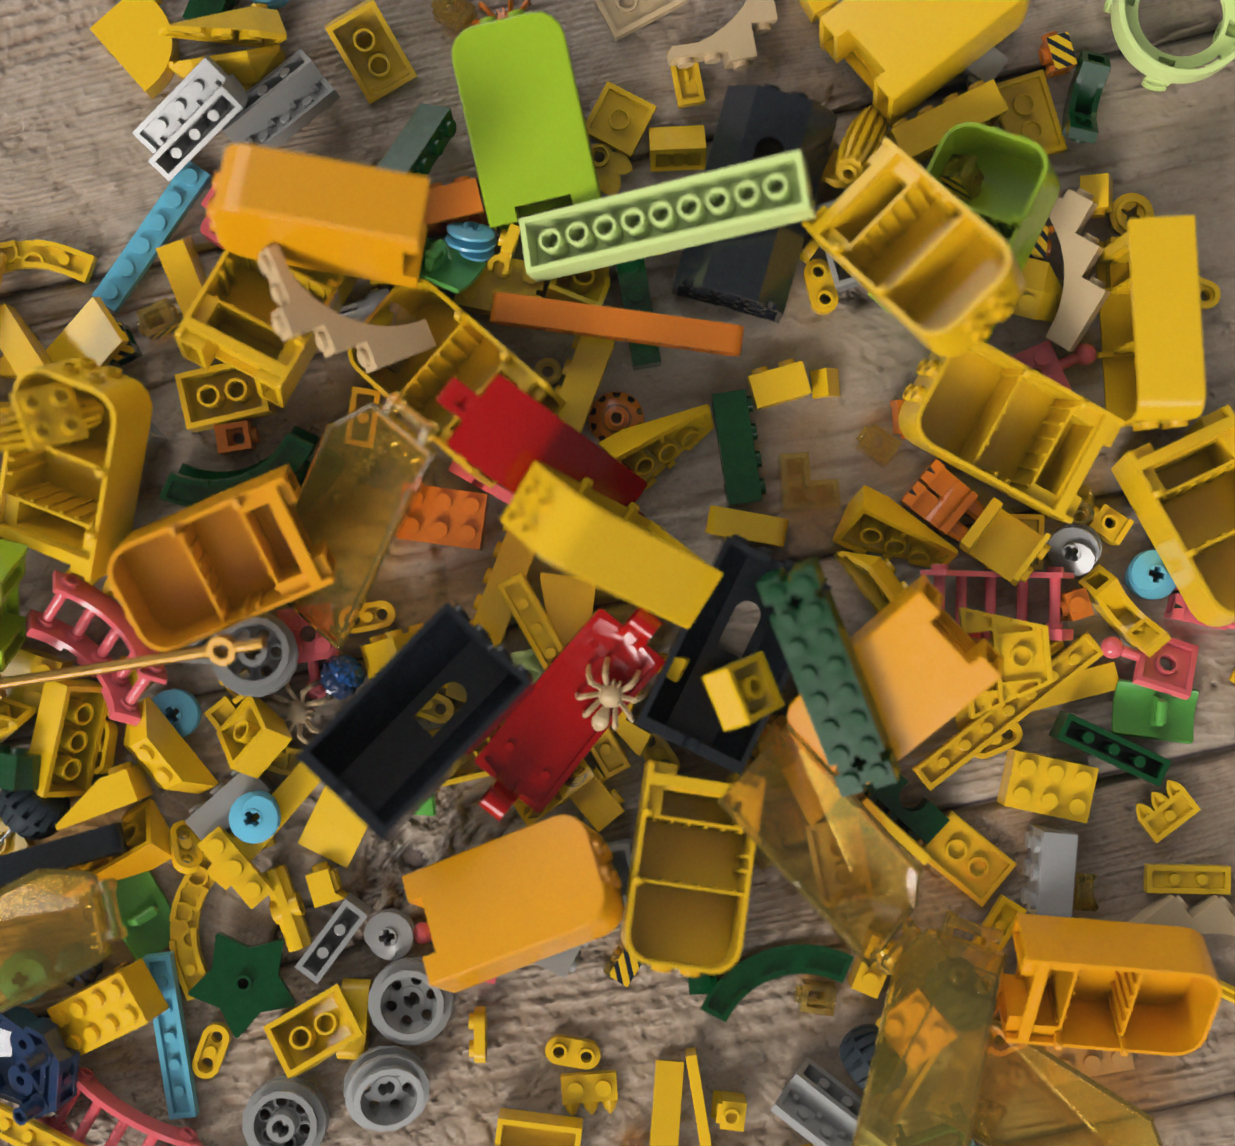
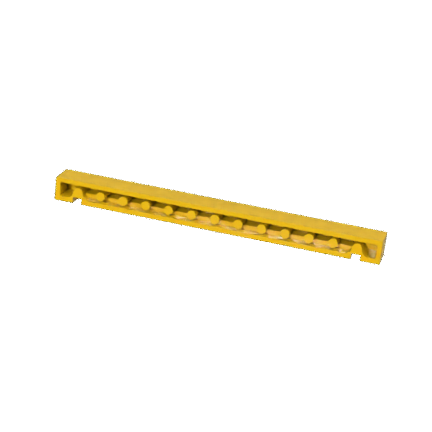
(513, 555)

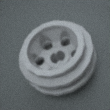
(282, 667)
(390, 1021)
(386, 1072)
(268, 1132)

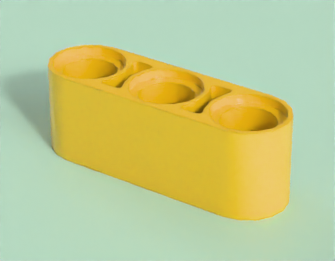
(749, 525)
(357, 994)

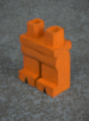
(947, 506)

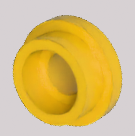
(552, 363)

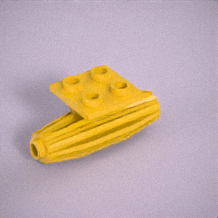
(858, 145)
(47, 418)

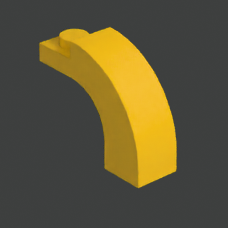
(1121, 613)

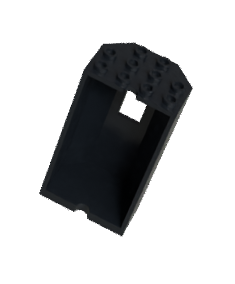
(757, 268)
(685, 709)
(377, 751)

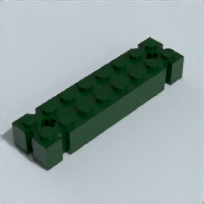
(829, 677)

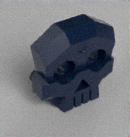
(35, 1065)

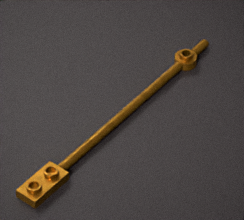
(213, 651)

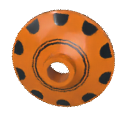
(612, 403)

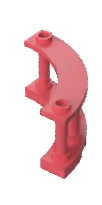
(1054, 574)
(117, 690)
(127, 1116)

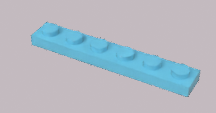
(151, 234)
(173, 1040)

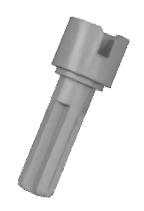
(365, 305)

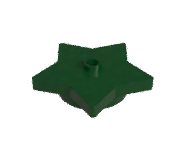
(258, 965)

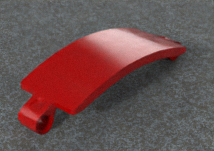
(510, 430)
(546, 733)

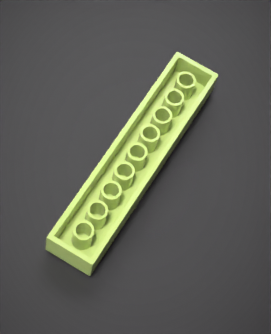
(667, 217)

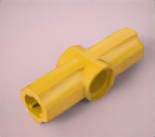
(288, 909)

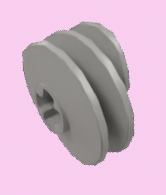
(1087, 544)
(383, 944)

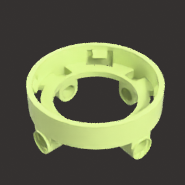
(1161, 68)

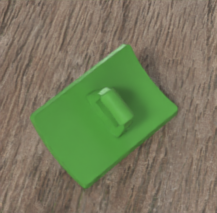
(448, 268)
(1152, 714)
(143, 913)

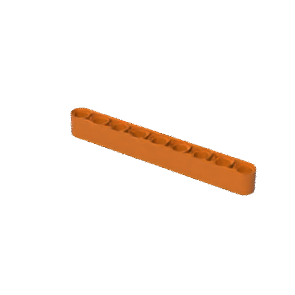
(616, 324)

